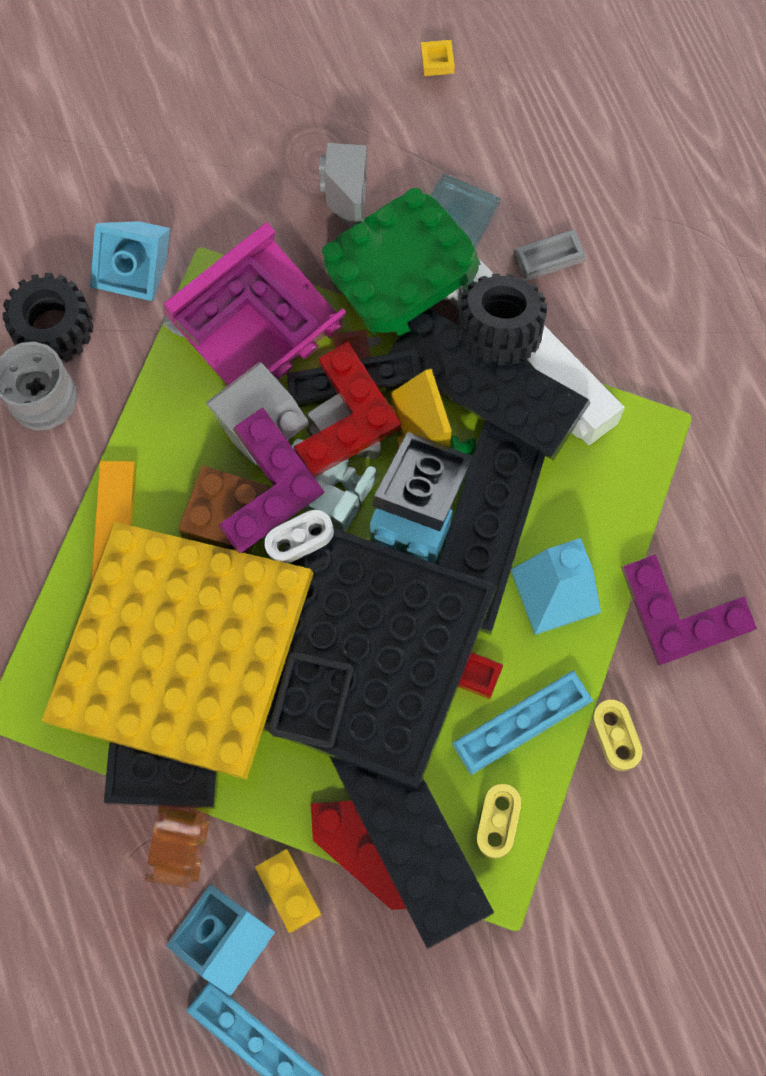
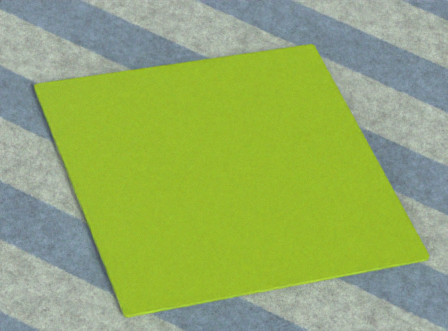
(593, 492)

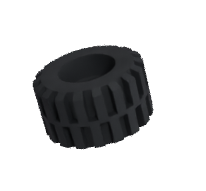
(44, 295)
(501, 319)

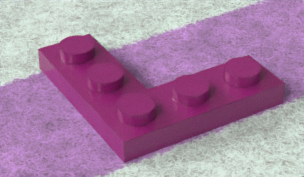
(242, 286)
(291, 481)
(666, 632)

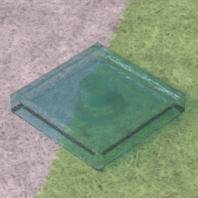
(466, 205)

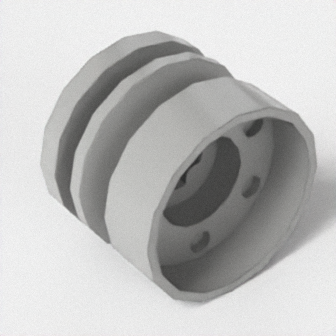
(36, 386)

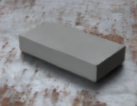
(549, 255)

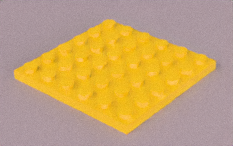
(179, 649)

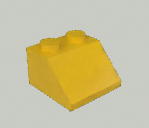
(421, 410)

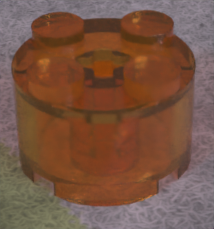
(175, 848)

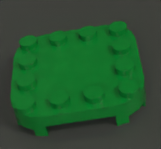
(401, 261)

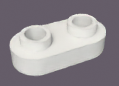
(298, 535)

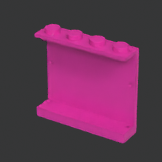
(247, 336)

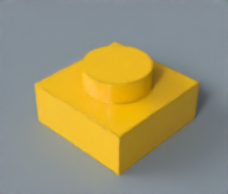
(437, 58)

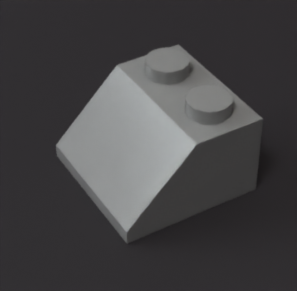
(344, 180)
(250, 393)

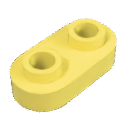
(618, 735)
(499, 822)

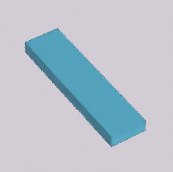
(522, 722)
(247, 1035)

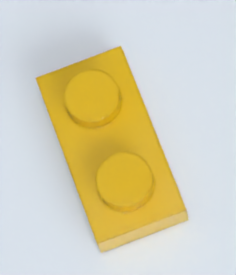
(288, 891)

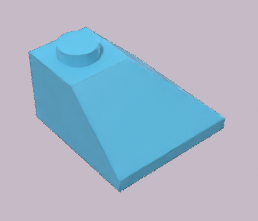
(129, 258)
(557, 586)

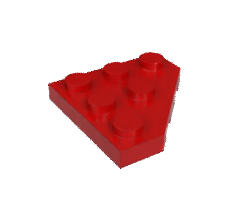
(344, 838)

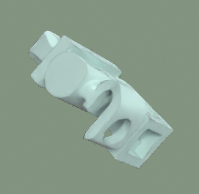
(337, 504)

